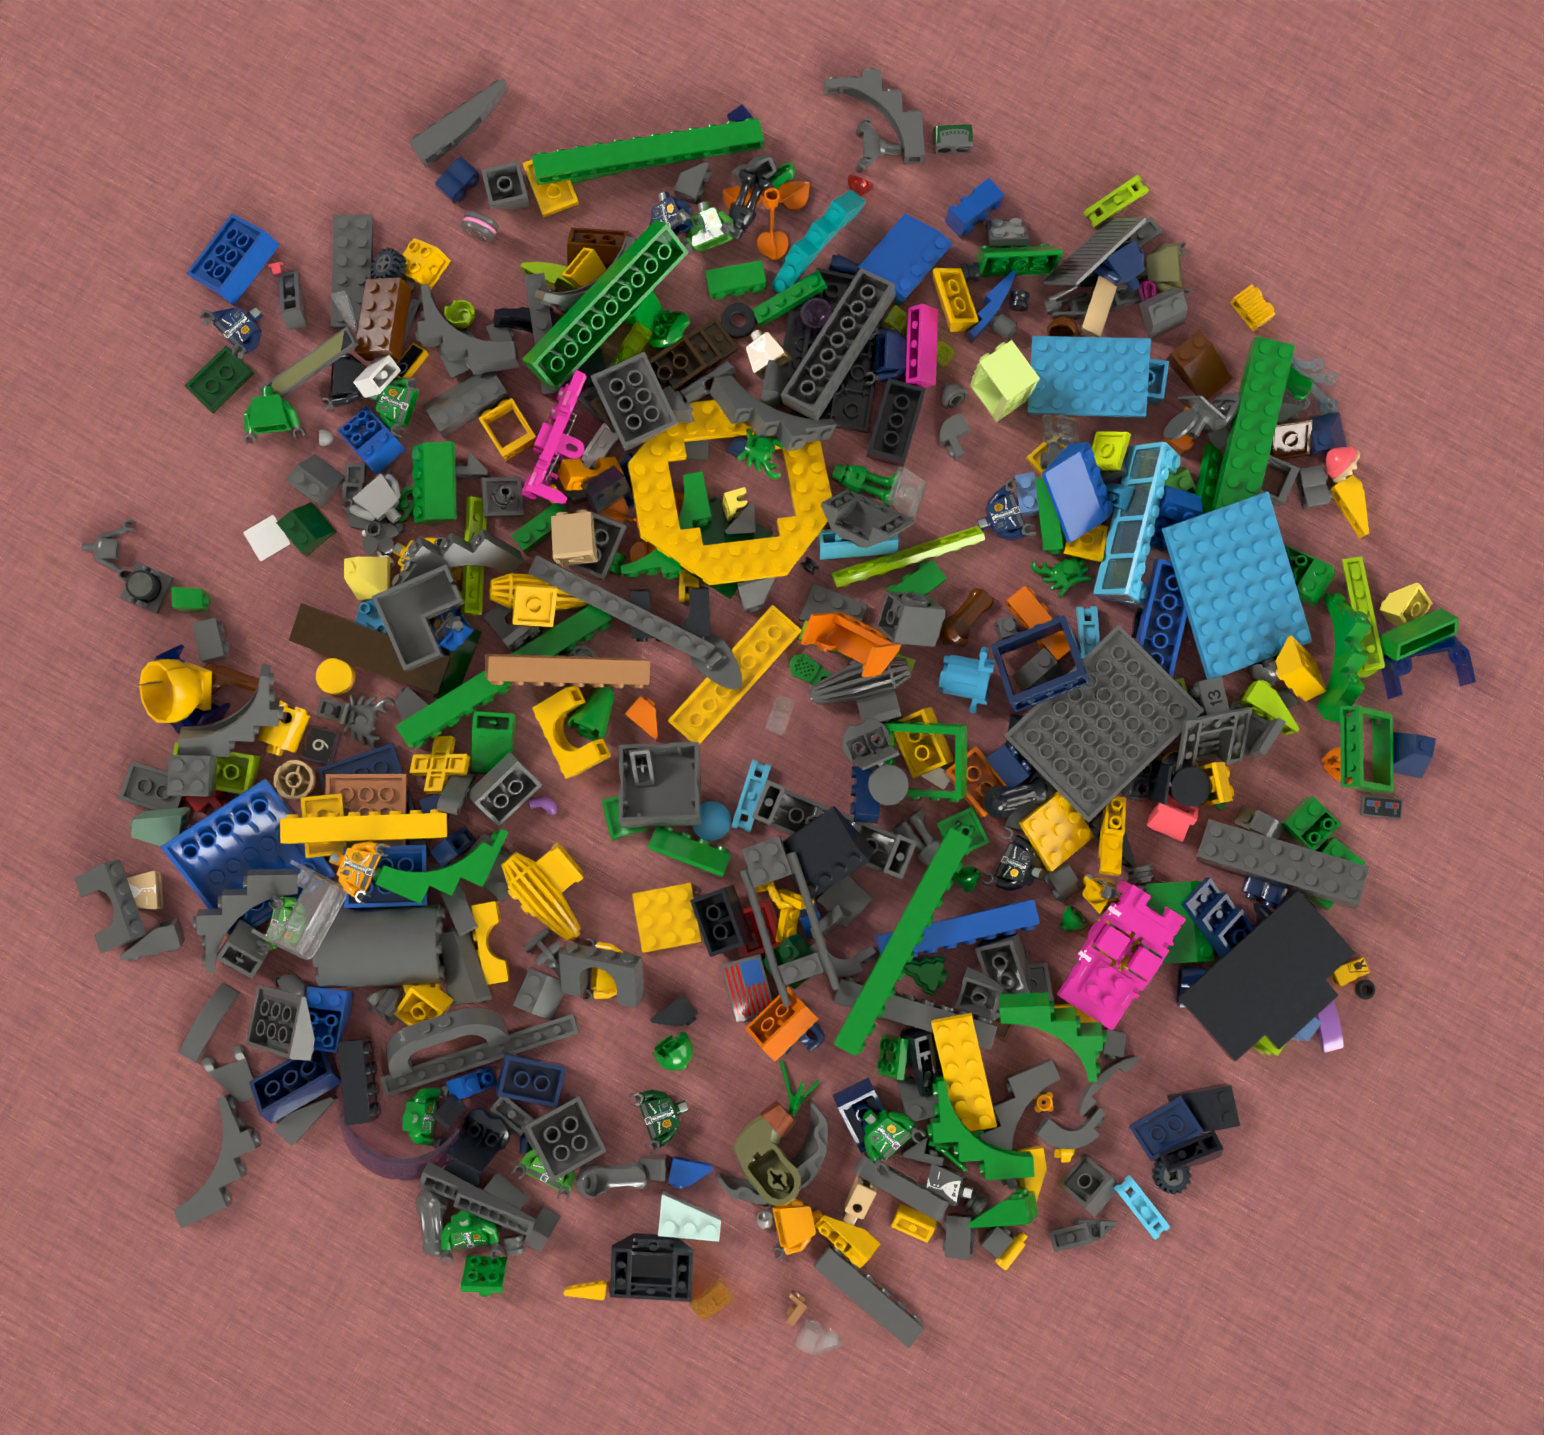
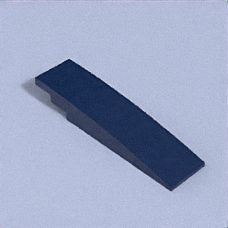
(1217, 917)

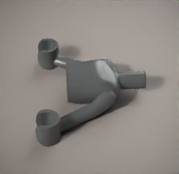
(109, 548)

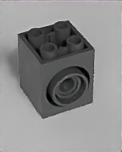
(911, 618)

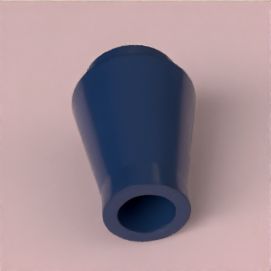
(842, 265)

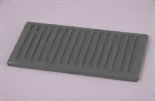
(1094, 251)

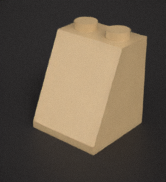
(573, 538)

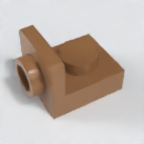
(795, 1311)

